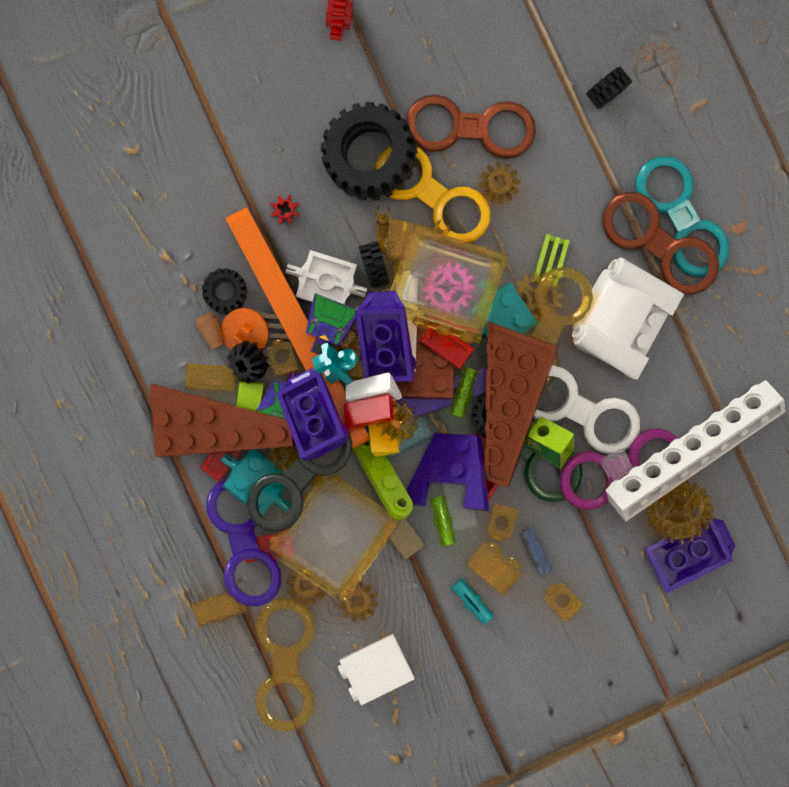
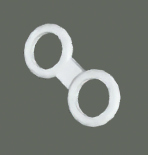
(586, 411)

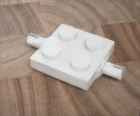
(326, 277)

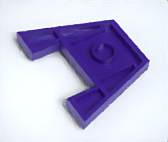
(455, 461)

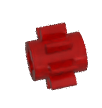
(288, 216)

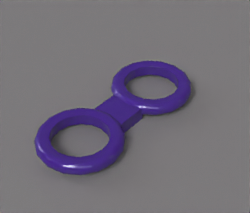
(243, 547)

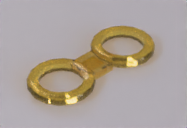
(550, 324)
(285, 665)

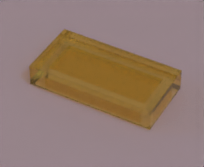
(209, 377)

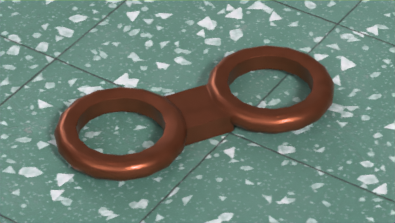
(472, 126)
(660, 242)

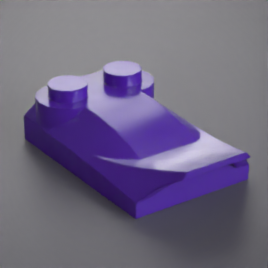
(385, 337)
(312, 415)
(682, 563)

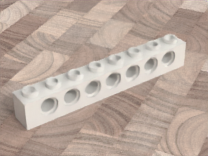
(690, 462)

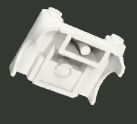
(625, 316)

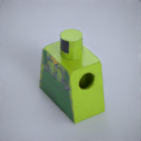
(551, 441)

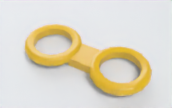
(437, 196)

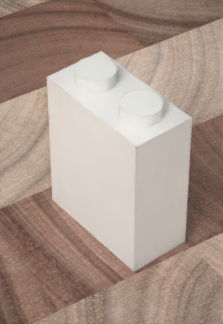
(375, 669)

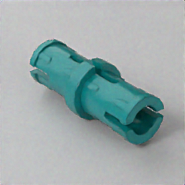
(472, 601)

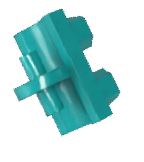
(335, 363)

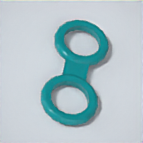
(683, 214)

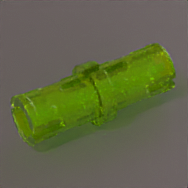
(463, 392)
(443, 520)

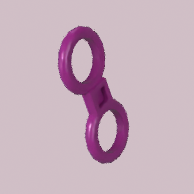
(633, 456)

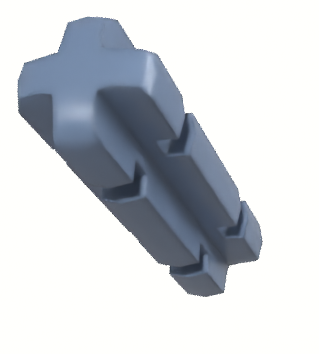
(536, 551)

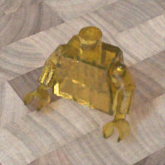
(394, 236)

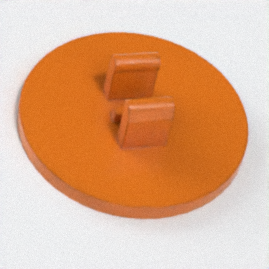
(244, 325)

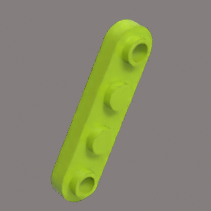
(385, 482)

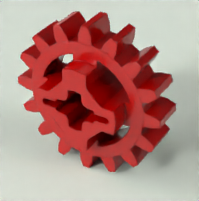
(339, 17)

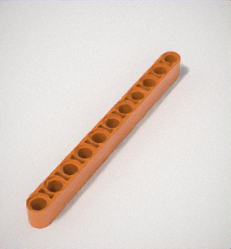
(285, 304)

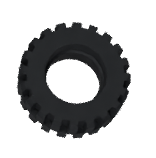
(360, 121)

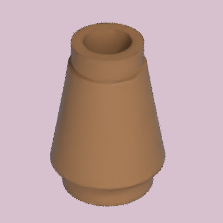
(210, 330)

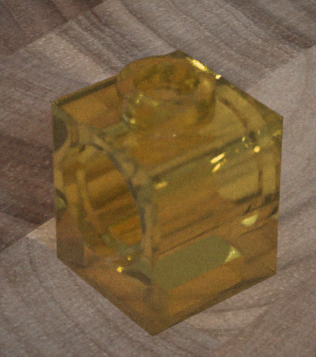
(285, 368)
(509, 513)
(568, 610)

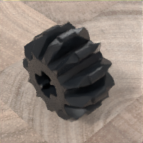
(248, 361)

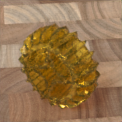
(678, 520)

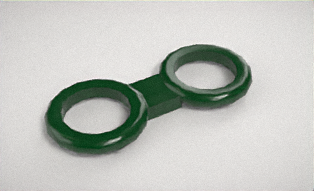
(532, 459)

